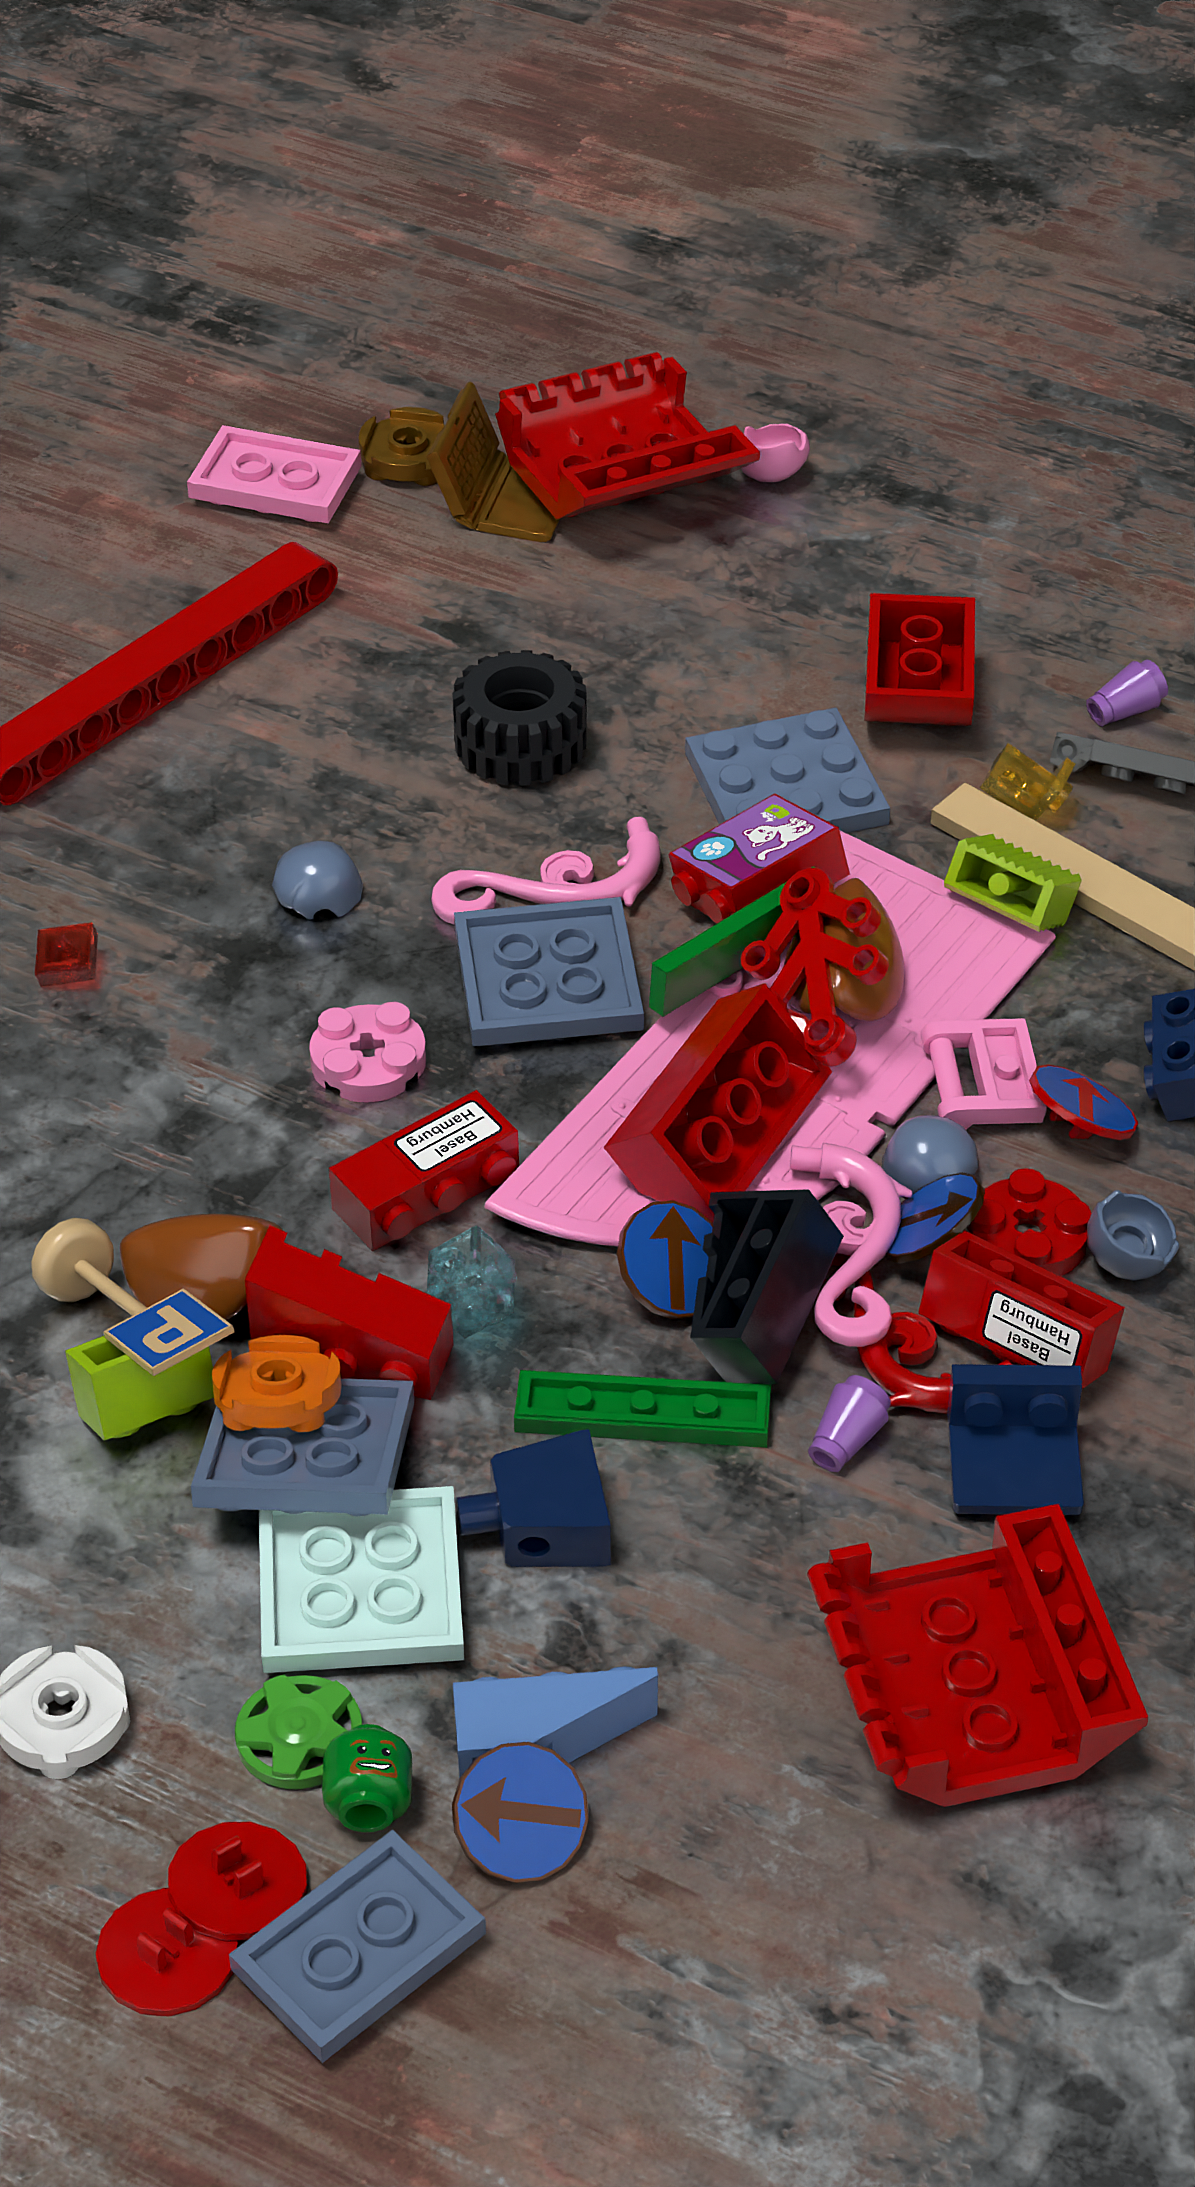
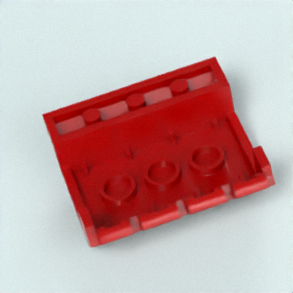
(613, 437)
(981, 1662)

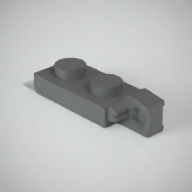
(1123, 761)

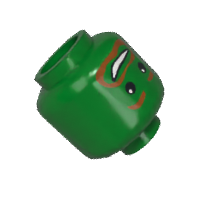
(367, 1778)

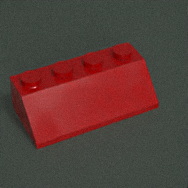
(719, 1103)

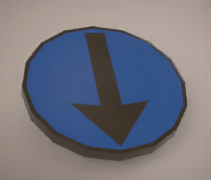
(936, 1216)

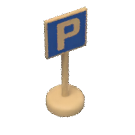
(76, 1262)

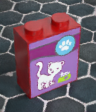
(754, 856)

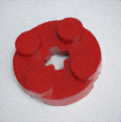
(1040, 1202)

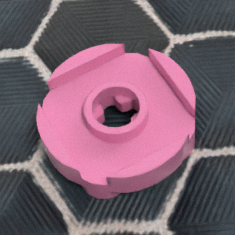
(347, 1031)

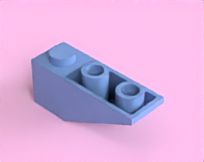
(552, 1710)

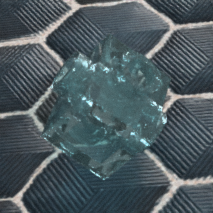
(474, 1278)

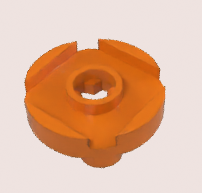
(276, 1384)

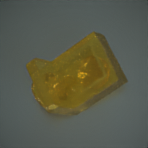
(1026, 784)

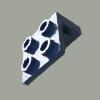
(1014, 1438)

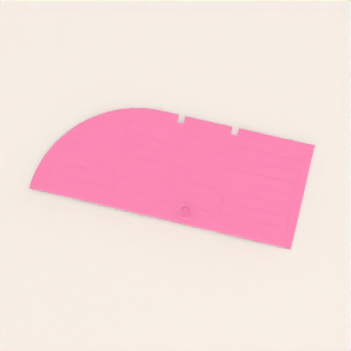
(955, 968)

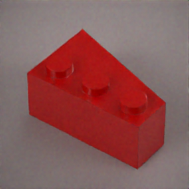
(370, 1325)

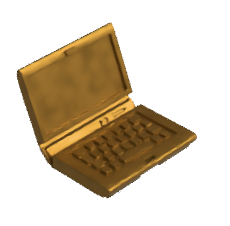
(478, 478)

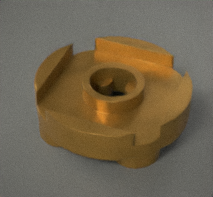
(385, 446)

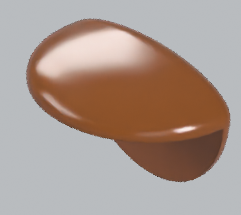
(851, 995)
(196, 1253)

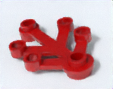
(805, 904)

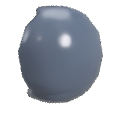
(317, 878)
(928, 1150)
(1131, 1236)

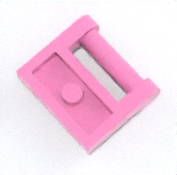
(1001, 1067)

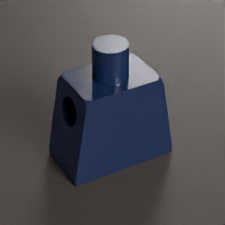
(544, 1505)

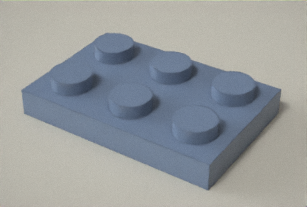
(357, 1945)

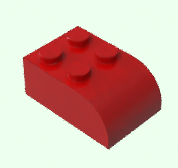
(920, 659)

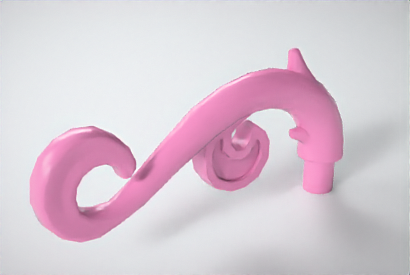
(638, 871)
(863, 1245)

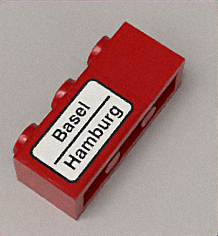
(424, 1170)
(1018, 1308)

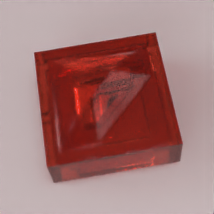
(66, 954)

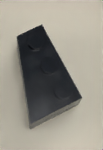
(760, 1280)

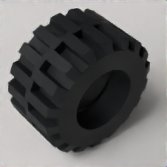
(520, 717)

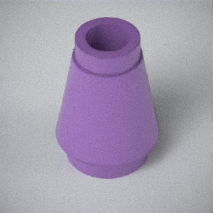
(1130, 692)
(849, 1421)

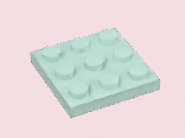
(361, 1586)

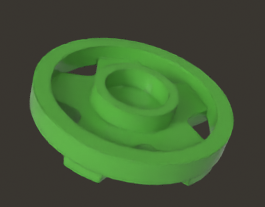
(292, 1727)

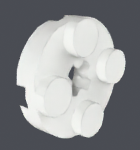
(65, 1741)

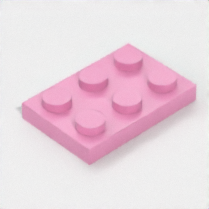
(274, 474)

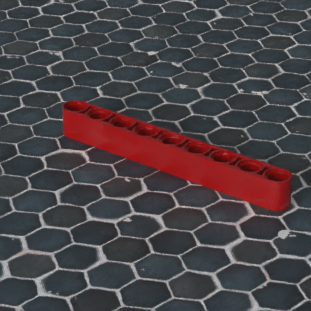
(159, 667)

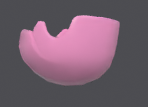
(781, 452)

